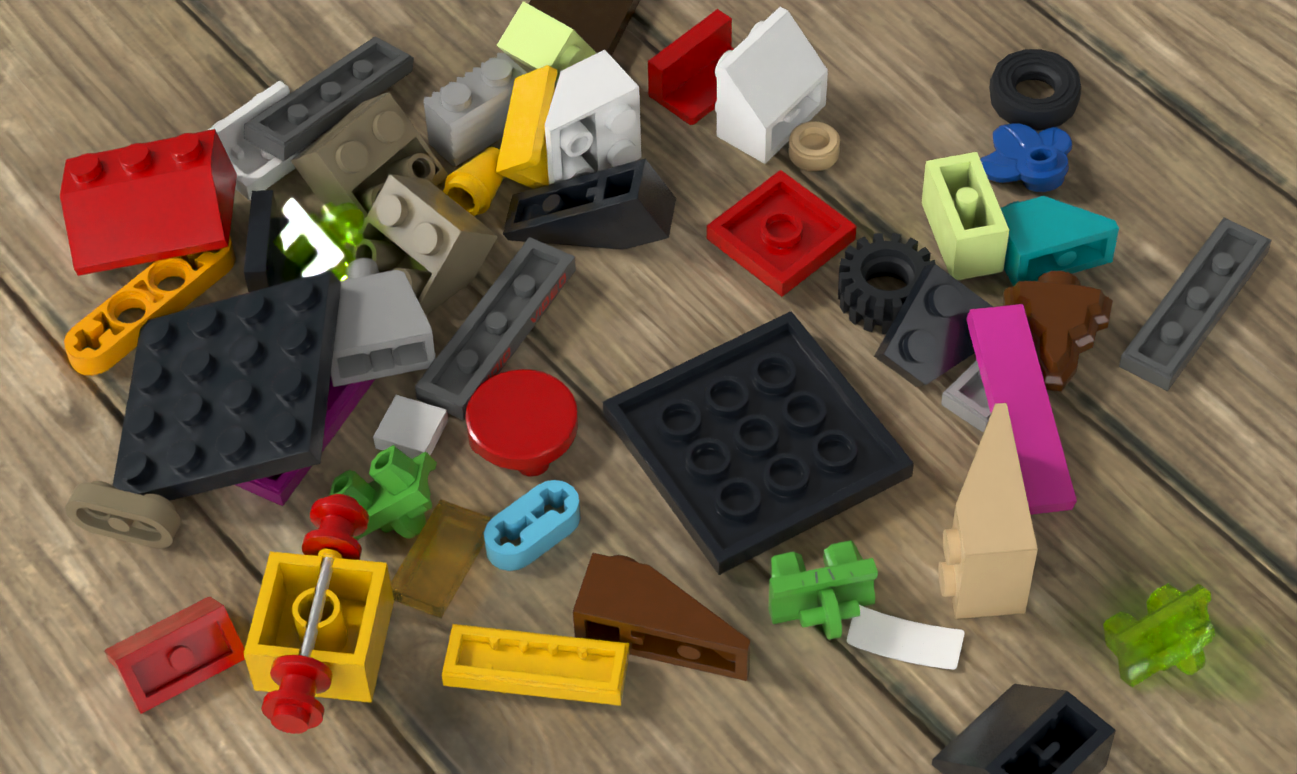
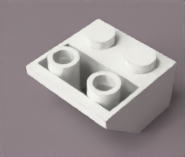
(768, 87)
(592, 119)

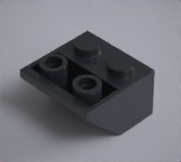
(1030, 734)

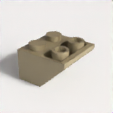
(361, 153)
(426, 237)

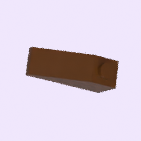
(656, 617)

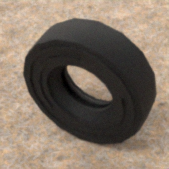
(1040, 66)

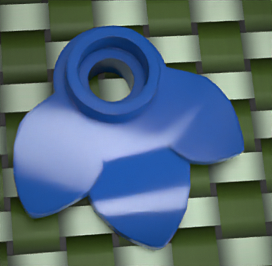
(1028, 156)

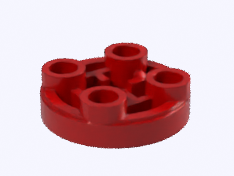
(522, 420)

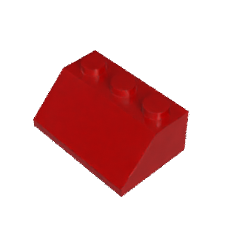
(148, 202)

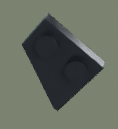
(930, 328)

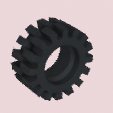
(873, 261)

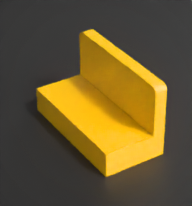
(524, 140)

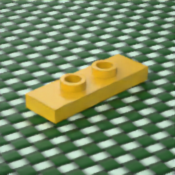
(536, 664)

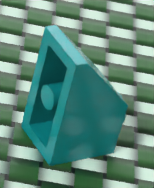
(1055, 237)

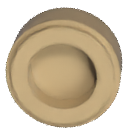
(814, 146)

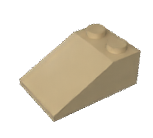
(992, 534)

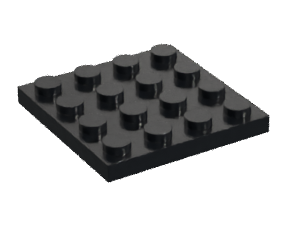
(230, 390)
(756, 441)

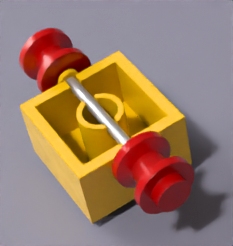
(319, 620)

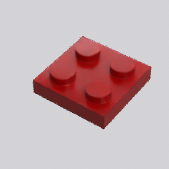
(781, 232)

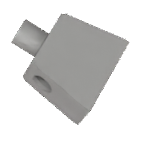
(379, 326)

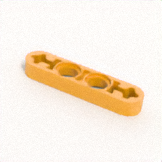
(142, 294)

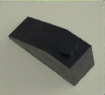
(597, 210)

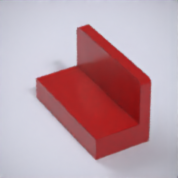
(684, 71)
(176, 653)

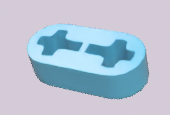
(535, 528)

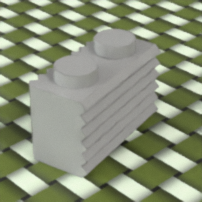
(472, 110)

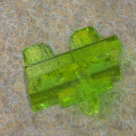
(328, 236)
(1166, 637)

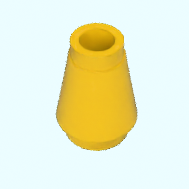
(475, 182)

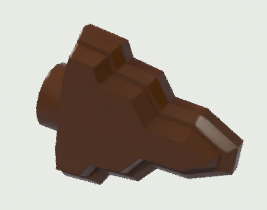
(1061, 321)

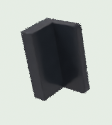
(263, 259)

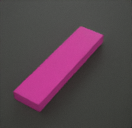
(1014, 377)

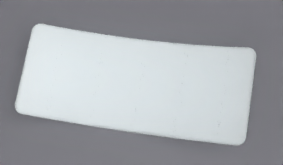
(906, 639)

